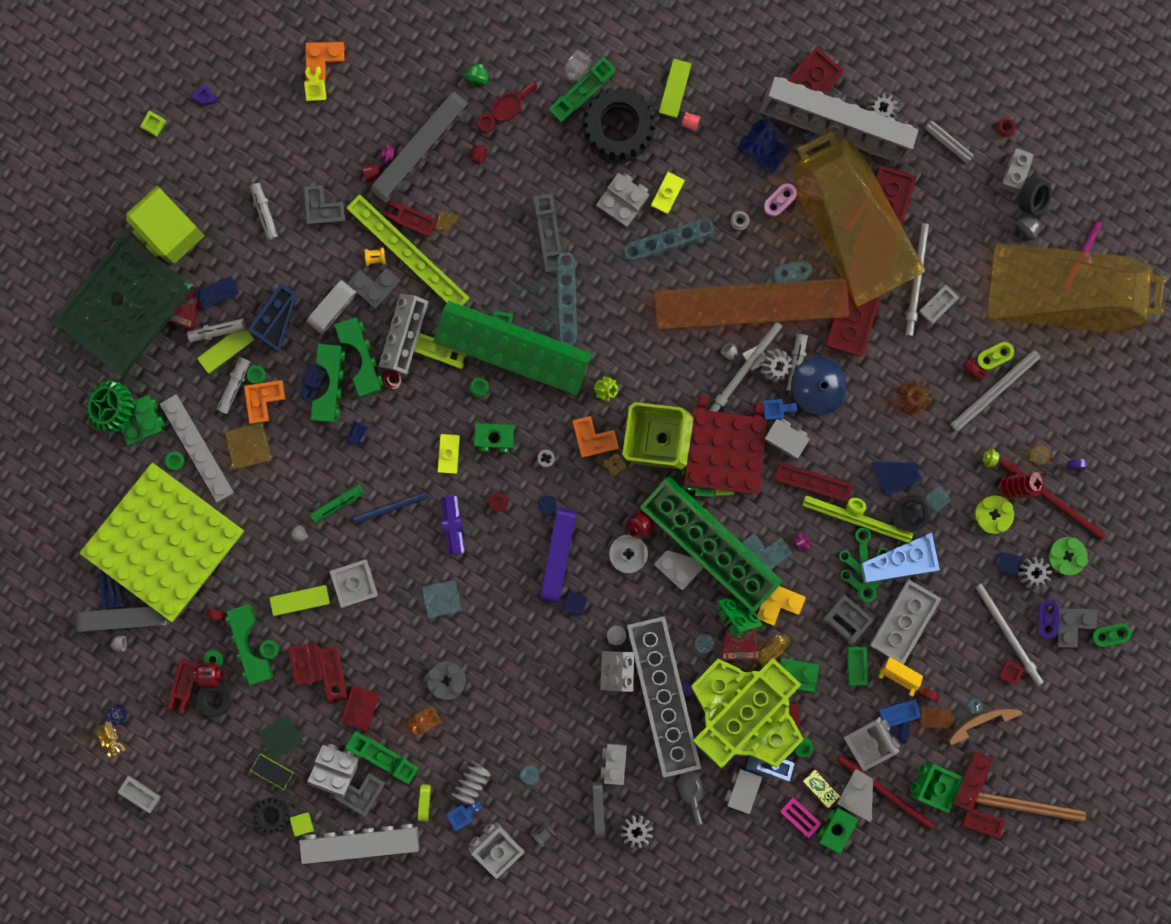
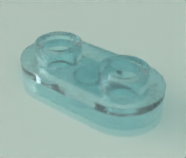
(793, 272)

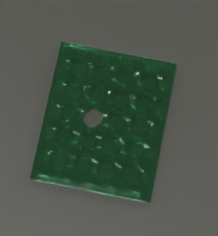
(125, 331)

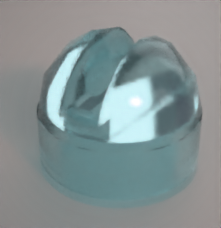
(970, 706)

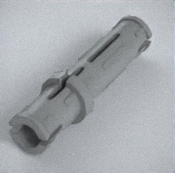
(260, 203)
(208, 332)
(801, 340)
(233, 385)

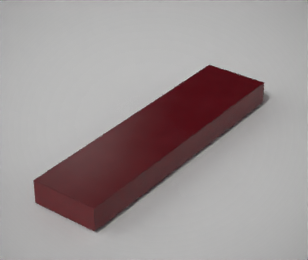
(813, 482)

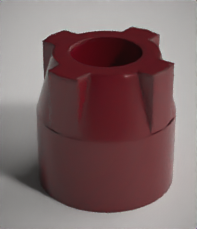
(478, 153)
(371, 172)

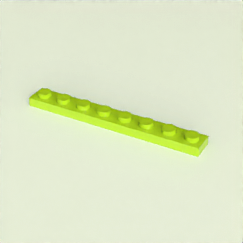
(406, 251)

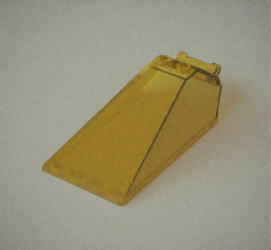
(854, 219)
(1072, 288)

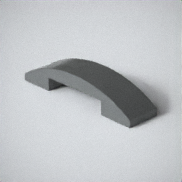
(548, 230)

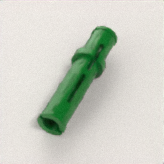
(343, 499)

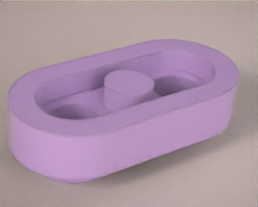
(780, 200)

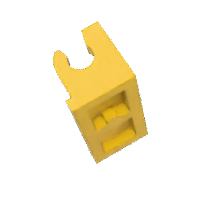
(901, 675)

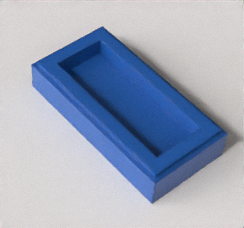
(900, 713)

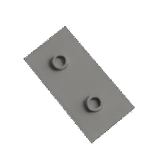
(905, 621)

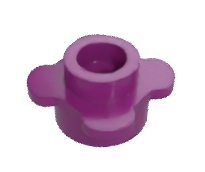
(386, 154)
(802, 540)

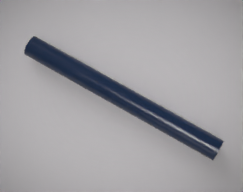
(390, 507)

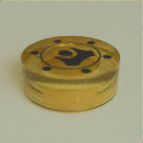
(1040, 455)

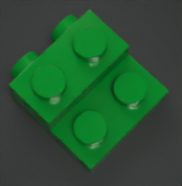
(144, 421)
(936, 786)

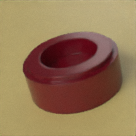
(486, 123)
(216, 614)
(929, 694)

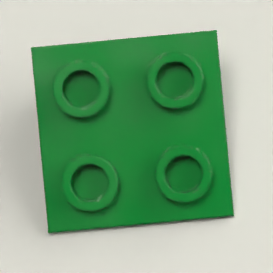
(740, 616)

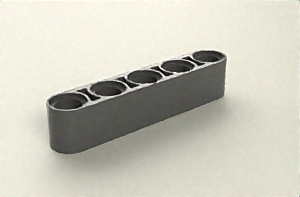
(118, 619)

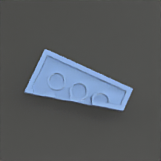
(904, 561)

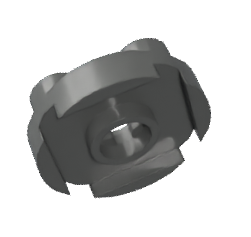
(452, 671)

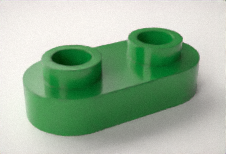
(1110, 635)

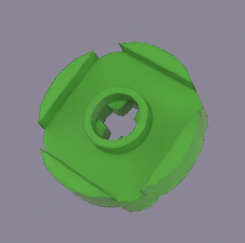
(1078, 558)

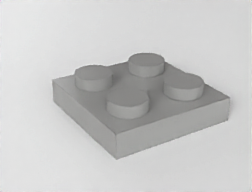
(354, 583)

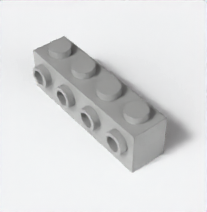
(403, 333)

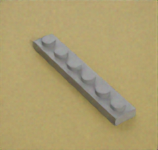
(197, 448)

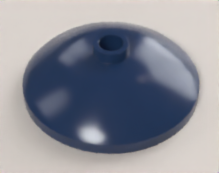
(807, 386)

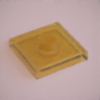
(248, 446)

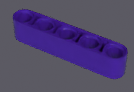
(558, 555)

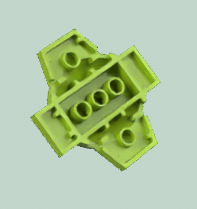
(747, 713)

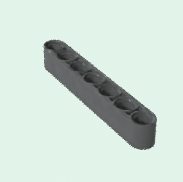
(419, 147)

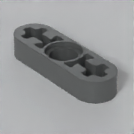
(598, 810)

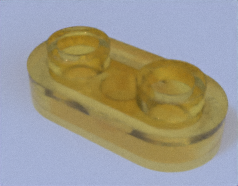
(778, 645)

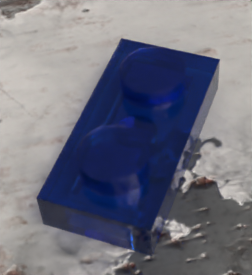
(218, 292)

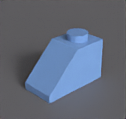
(782, 772)

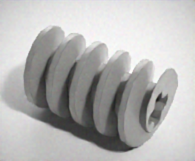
(471, 783)

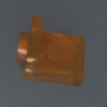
(936, 717)
(424, 721)

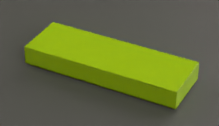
(675, 88)
(225, 350)
(299, 600)

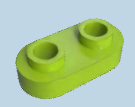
(994, 355)

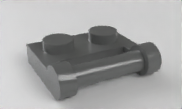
(850, 614)

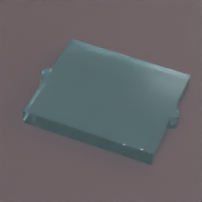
(441, 598)

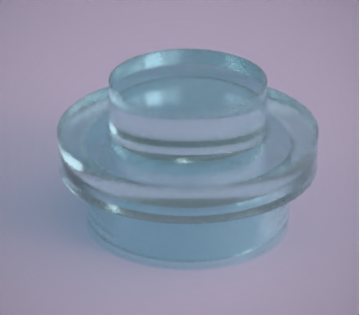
(704, 643)
(530, 774)

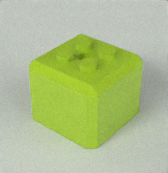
(163, 226)
(644, 426)

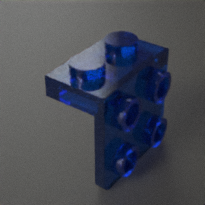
(765, 145)

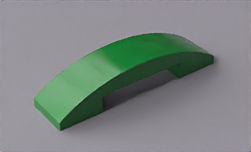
(583, 90)
(381, 756)

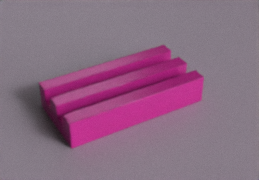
(788, 806)

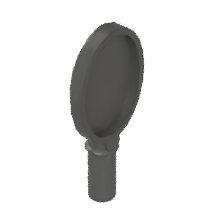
(691, 791)

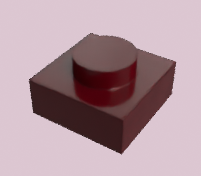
(1011, 672)

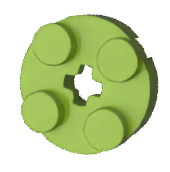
(1003, 508)

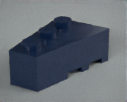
(273, 317)

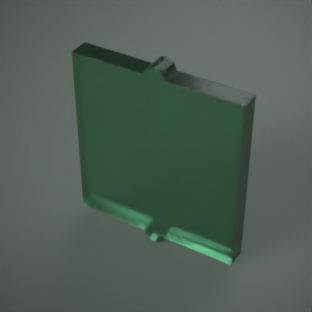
(280, 737)

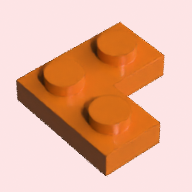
(321, 53)
(258, 396)
(592, 443)

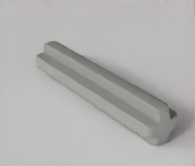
(949, 141)

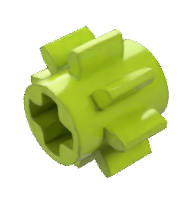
(606, 388)

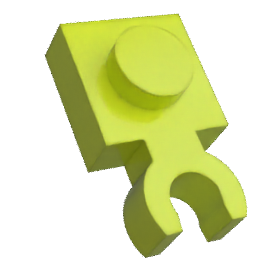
(314, 87)

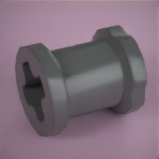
(543, 834)

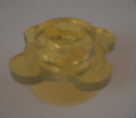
(615, 459)

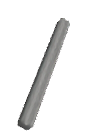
(993, 392)

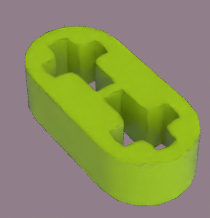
(424, 803)

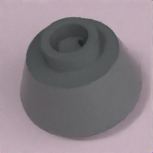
(1028, 227)

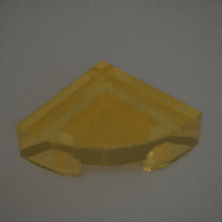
(446, 221)

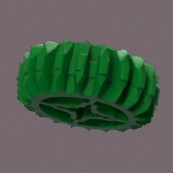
(115, 396)

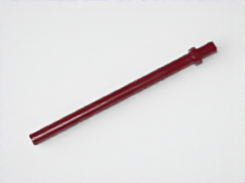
(1012, 468)

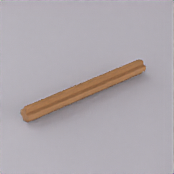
(1031, 807)

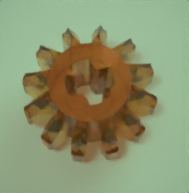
(909, 391)

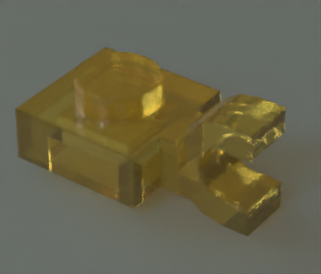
(108, 738)

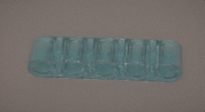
(675, 233)
(570, 290)

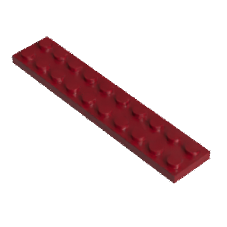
(852, 333)

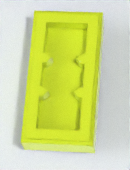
(667, 193)
(448, 454)

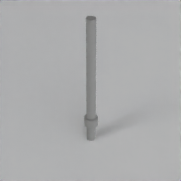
(911, 316)
(721, 399)
(1028, 665)

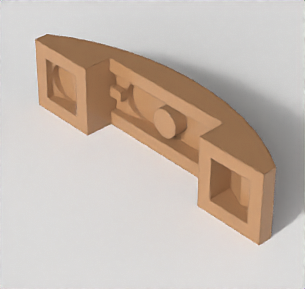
(960, 732)

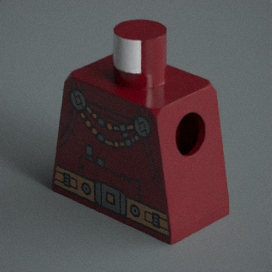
(186, 313)
(739, 648)

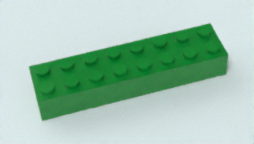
(512, 347)
(711, 544)

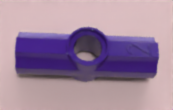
(452, 525)

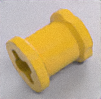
(382, 259)

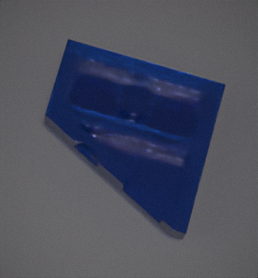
(896, 475)

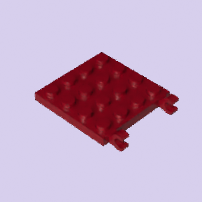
(726, 450)

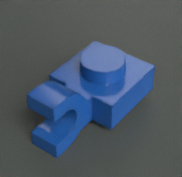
(775, 409)
(461, 815)

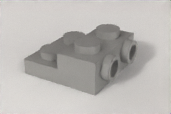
(623, 199)
(617, 671)
(872, 743)
(333, 770)
(495, 849)

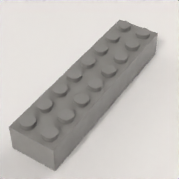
(820, 113)
(663, 697)

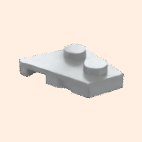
(678, 568)
(858, 795)

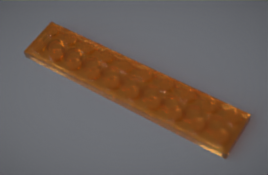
(752, 304)

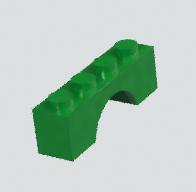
(351, 334)
(325, 408)
(241, 622)

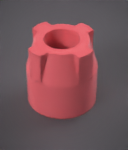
(691, 121)

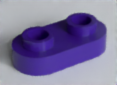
(1047, 619)

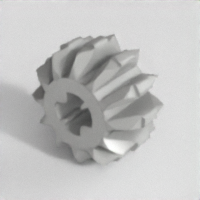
(884, 102)
(775, 365)
(1030, 566)
(640, 837)

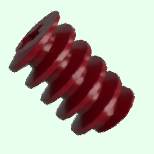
(1022, 485)

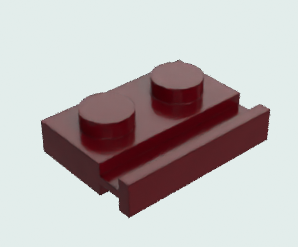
(305, 663)
(360, 708)

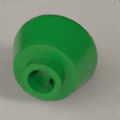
(476, 75)

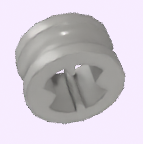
(544, 464)

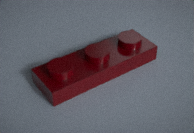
(973, 781)

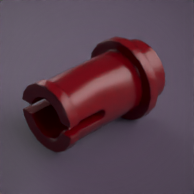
(976, 371)

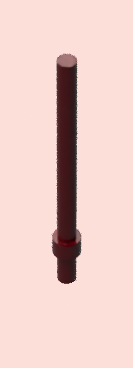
(888, 794)

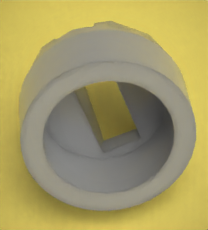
(729, 351)
(299, 533)
(119, 643)

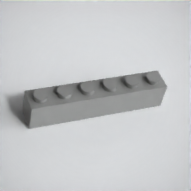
(359, 845)

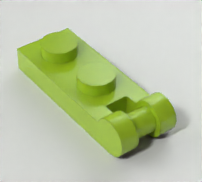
(426, 347)

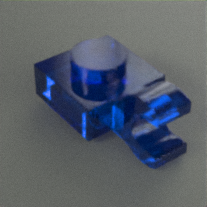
(312, 378)

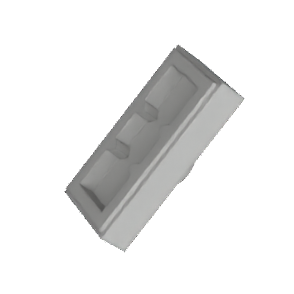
(939, 304)
(139, 794)

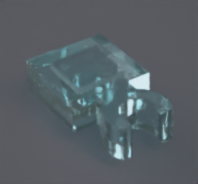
(937, 499)

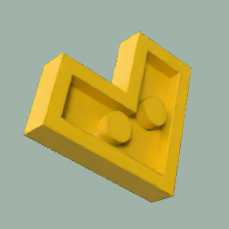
(780, 599)

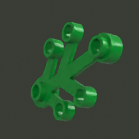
(857, 567)

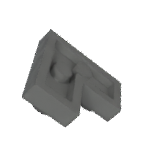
(317, 211)
(375, 291)
(1070, 622)
(362, 799)

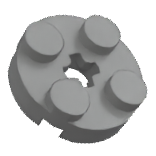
(621, 562)

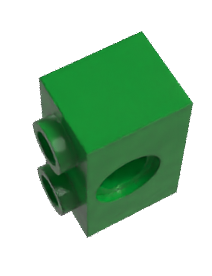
(483, 432)
(847, 824)

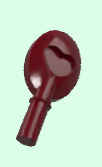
(510, 104)

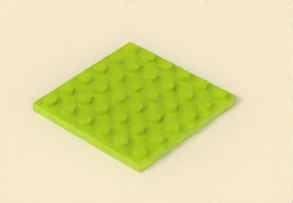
(162, 542)

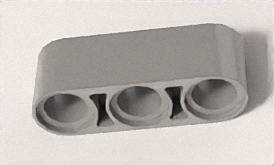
(331, 307)

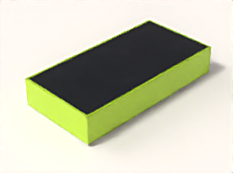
(272, 771)

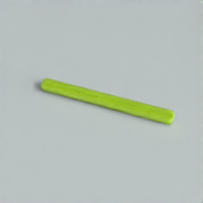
(861, 521)

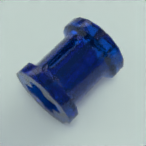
(351, 436)

